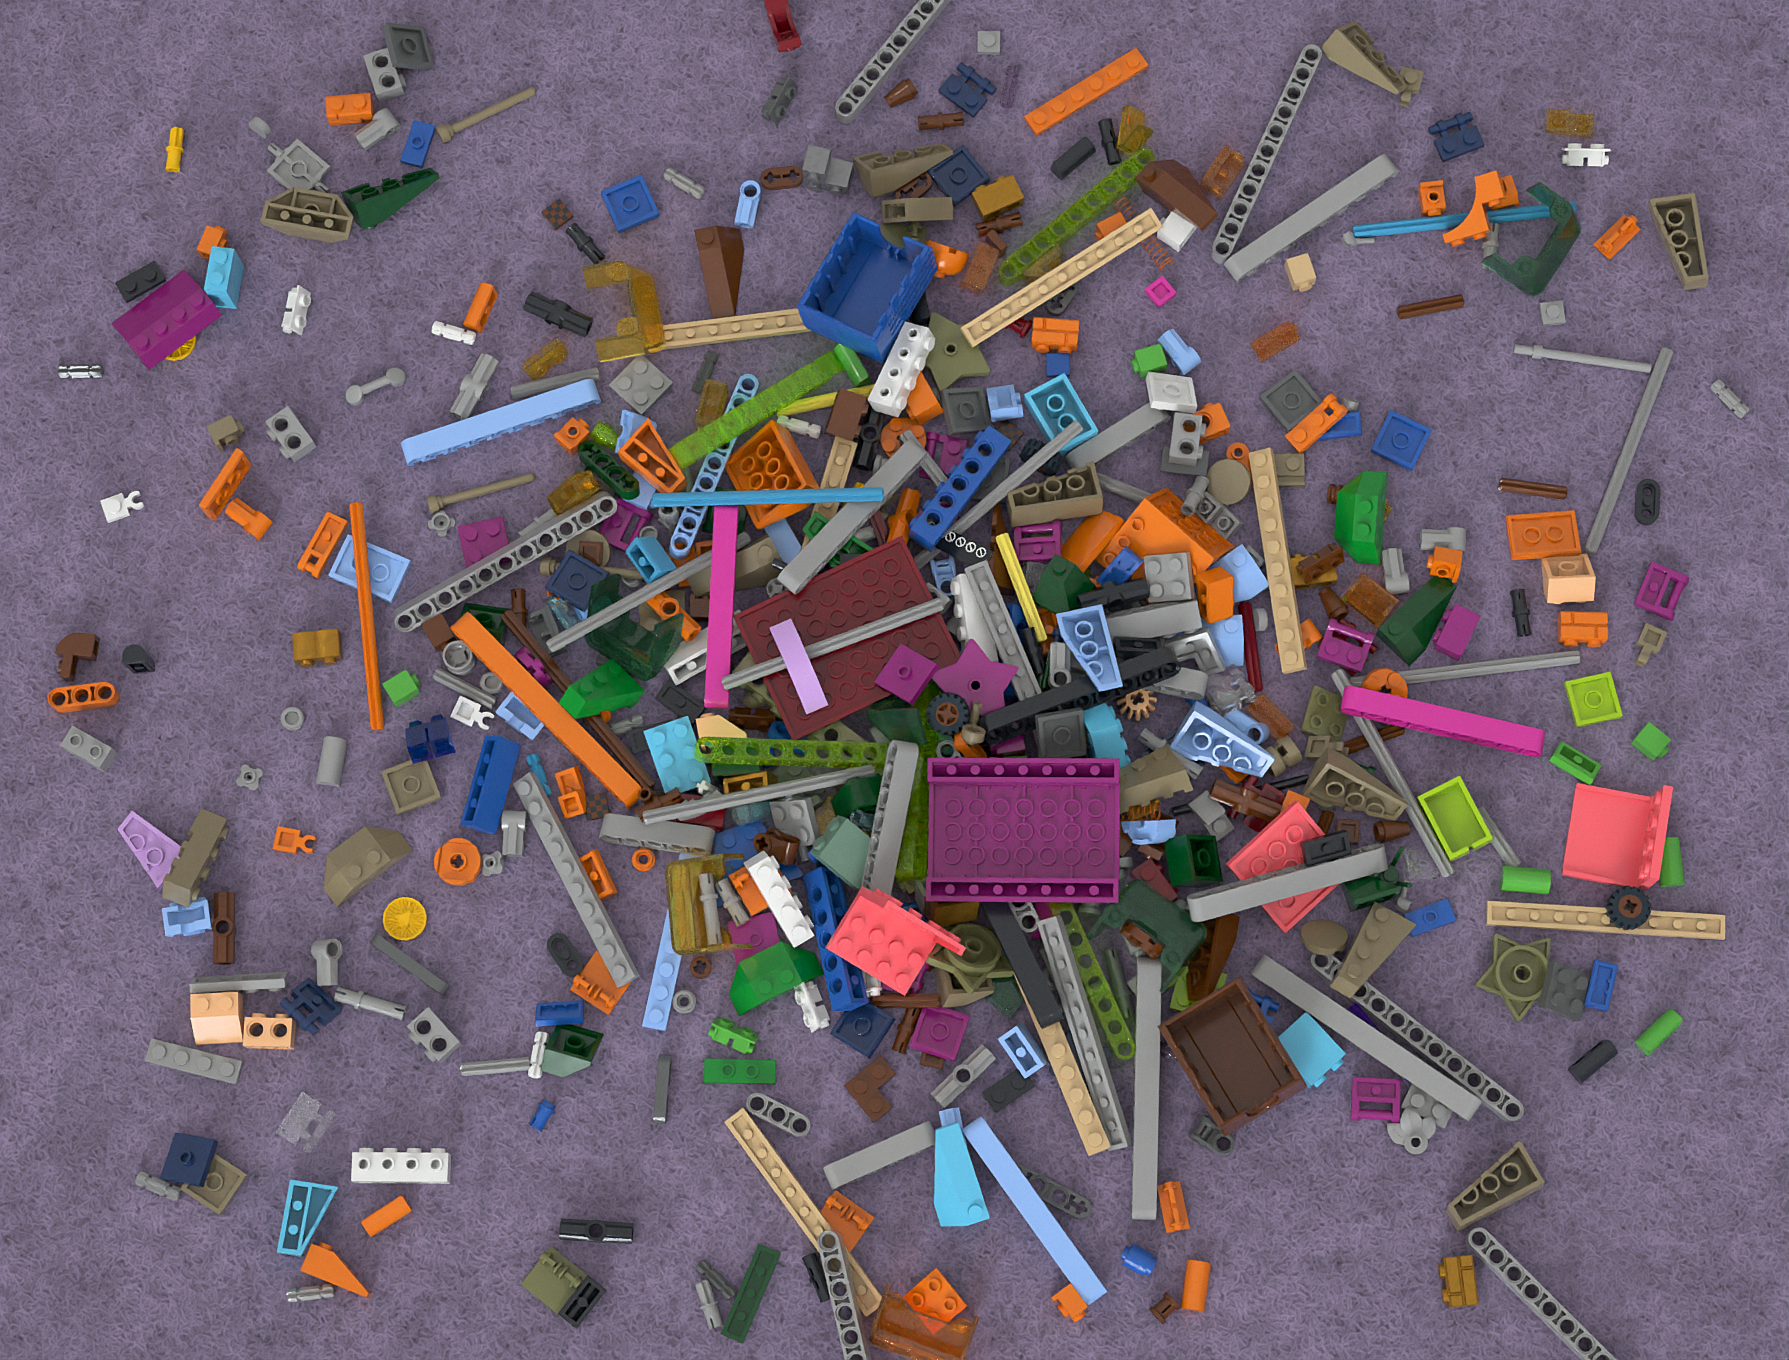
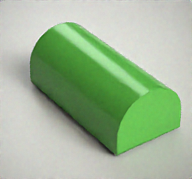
(852, 366)
(1575, 763)
(1671, 866)
(1525, 880)
(1659, 1031)

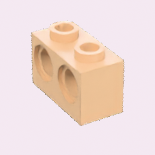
(268, 1038)

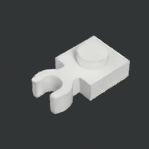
(117, 506)
(468, 712)

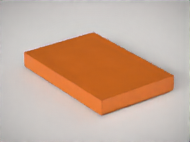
(225, 484)
(1543, 535)
(1091, 538)

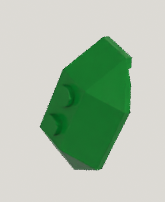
(1361, 516)
(771, 975)

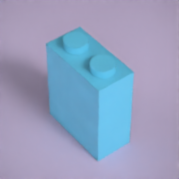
(224, 277)
(1311, 1050)

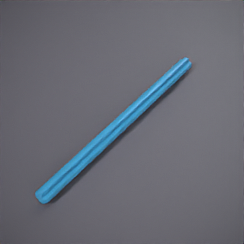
(1449, 221)
(768, 497)

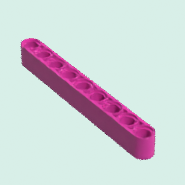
(721, 605)
(1442, 721)

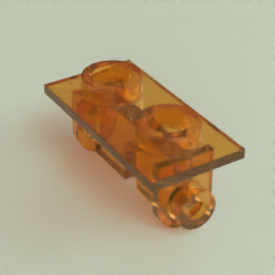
(1275, 340)
(1266, 712)

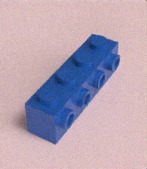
(490, 784)

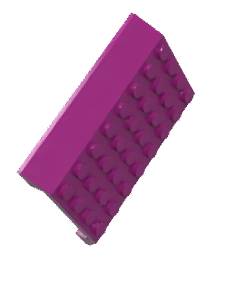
(1024, 830)

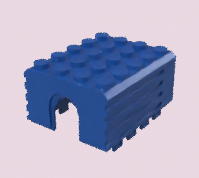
(866, 288)

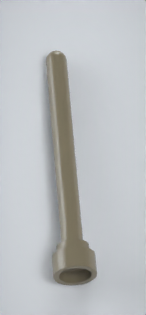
(447, 131)
(437, 502)
(549, 566)

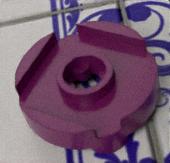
(533, 666)

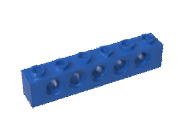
(929, 535)
(827, 909)

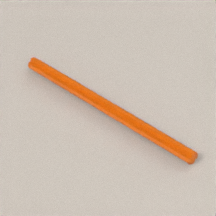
(366, 616)

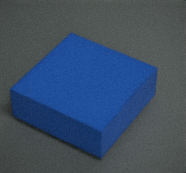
(1057, 364)

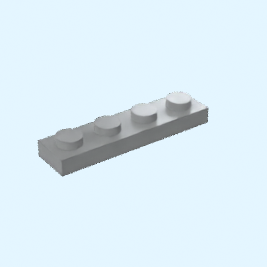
(249, 982)
(194, 1061)

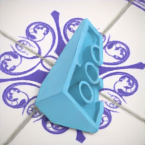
(956, 1187)

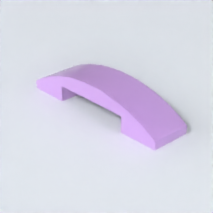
(798, 666)

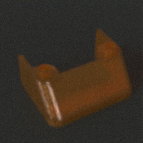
(918, 1334)

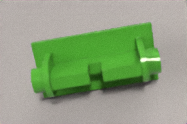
(743, 1038)

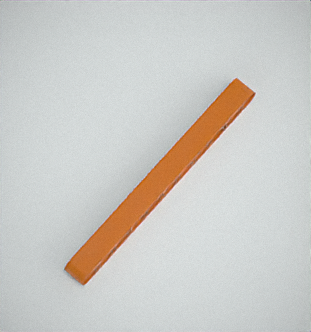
(547, 709)

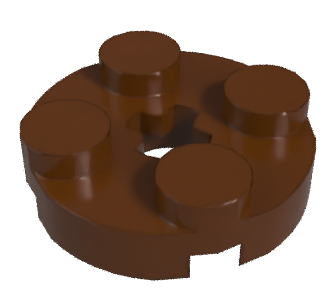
(1141, 939)

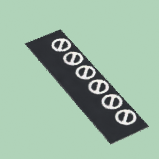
(962, 548)

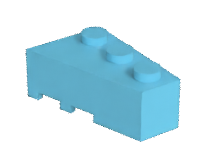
(302, 1214)

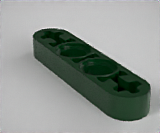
(604, 472)

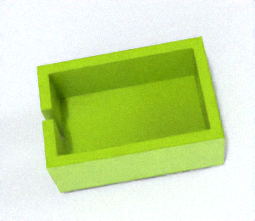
(1455, 818)

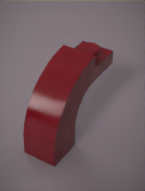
(782, 25)

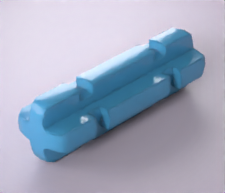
(534, 762)

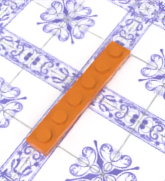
(1086, 91)

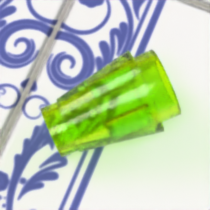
(605, 435)

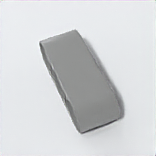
(770, 1106)

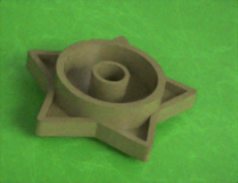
(951, 367)
(979, 960)
(1501, 975)

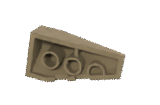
(752, 568)
(1345, 784)
(953, 992)

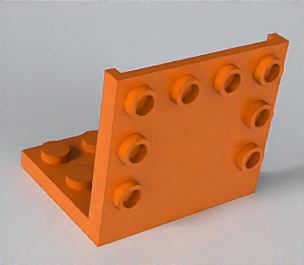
(1162, 528)

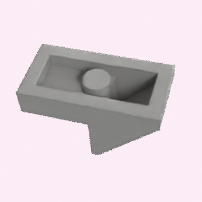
(1211, 815)

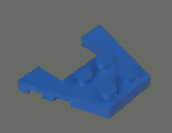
(740, 841)

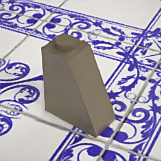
(917, 209)

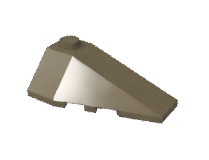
(1353, 49)
(888, 173)

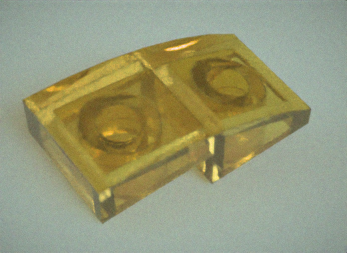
(1570, 124)

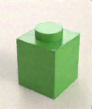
(1149, 360)
(402, 687)
(1651, 742)

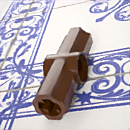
(1244, 800)
(224, 943)

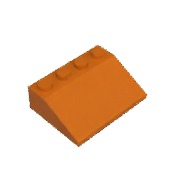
(770, 463)

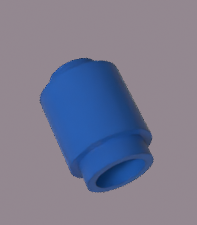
(1138, 1260)

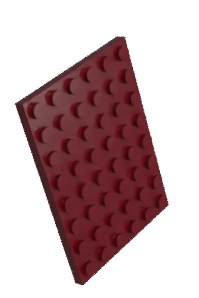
(834, 603)

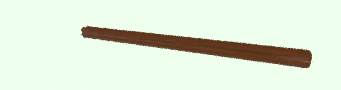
(563, 683)

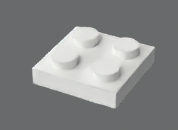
(1171, 392)

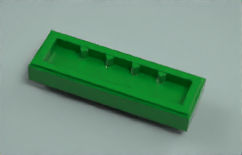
(740, 1071)

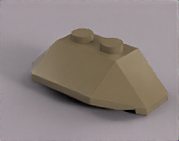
(308, 215)
(361, 861)

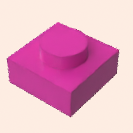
(1160, 292)

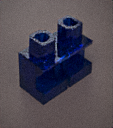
(420, 736)

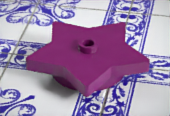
(976, 666)

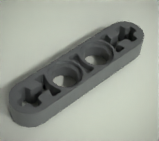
(409, 964)
(1050, 1187)

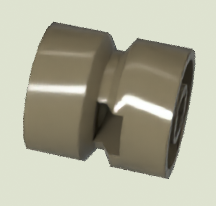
(1291, 756)

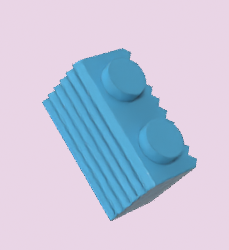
(649, 558)

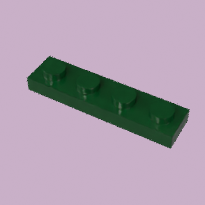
(750, 1293)

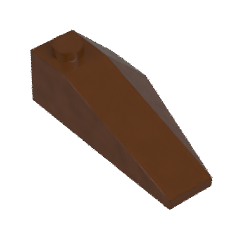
(1177, 190)
(721, 263)
(996, 561)
(1211, 956)

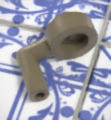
(971, 732)

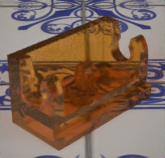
(1222, 172)
(979, 268)
(1370, 599)

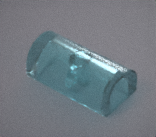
(751, 812)

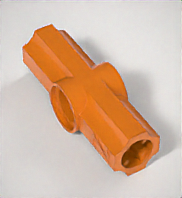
(904, 514)
(663, 602)

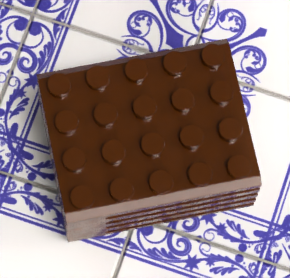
(1232, 1056)

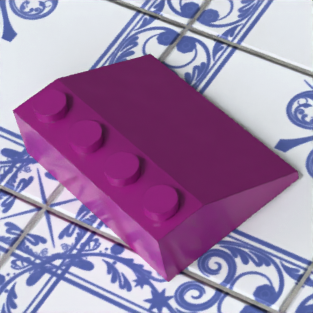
(166, 319)

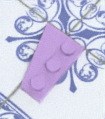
(150, 847)

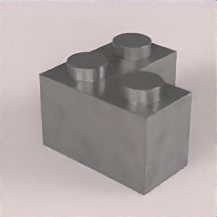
(825, 172)

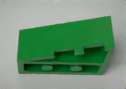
(601, 690)

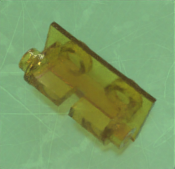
(538, 365)

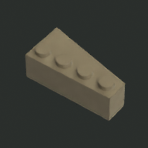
(1681, 234)
(1057, 498)
(1152, 778)
(195, 857)
(1372, 944)
(1498, 1187)

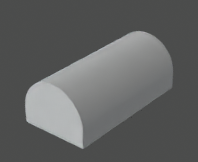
(331, 761)

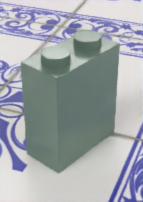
(843, 850)

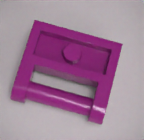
(951, 452)
(618, 523)
(1038, 548)
(1653, 589)
(1342, 652)
(1375, 1091)

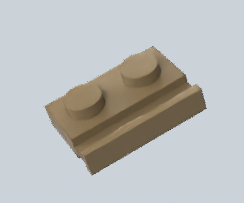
(1290, 469)

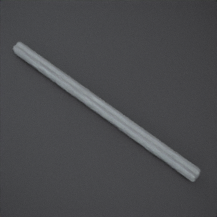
(1628, 451)
(1006, 486)
(637, 598)
(836, 642)
(1483, 667)
(1399, 784)
(755, 794)

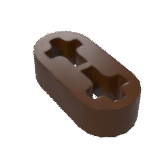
(783, 183)
(910, 186)

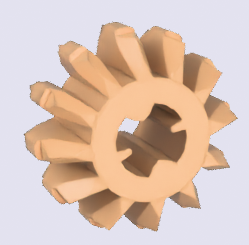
(1140, 708)

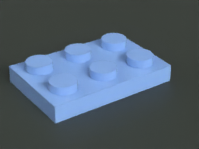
(385, 569)

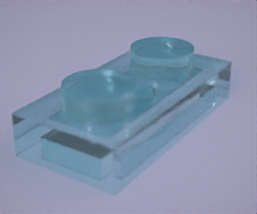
(559, 609)

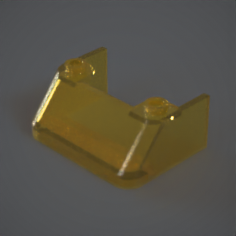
(635, 334)
(685, 908)

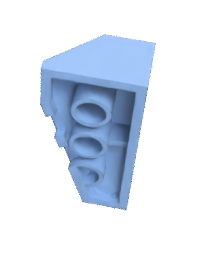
(1246, 574)
(1228, 638)
(1090, 642)
(1213, 739)

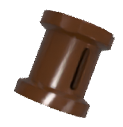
(1164, 1308)

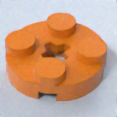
(895, 429)
(1387, 677)
(450, 851)

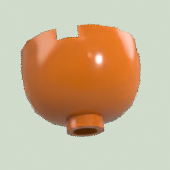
(948, 259)

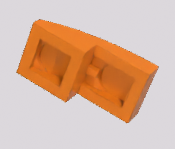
(572, 791)

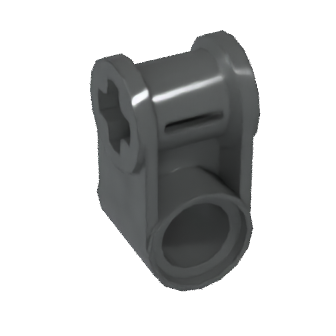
(1211, 1136)

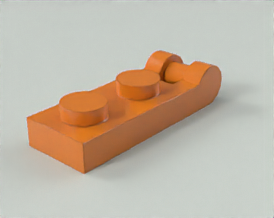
(1316, 424)
(323, 544)

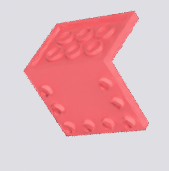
(1616, 836)
(888, 939)

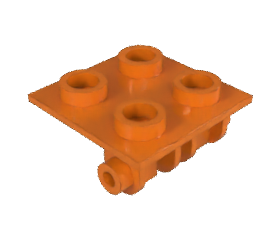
(749, 891)
(597, 985)
(846, 1218)
(935, 1297)

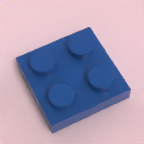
(630, 204)
(1401, 440)

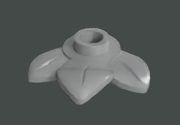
(1412, 1127)

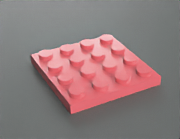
(1276, 849)

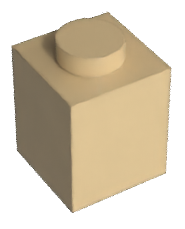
(1300, 272)

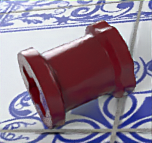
(1023, 331)

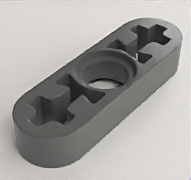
(662, 1084)

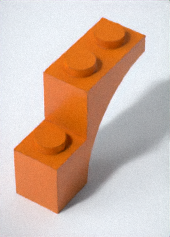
(1477, 224)

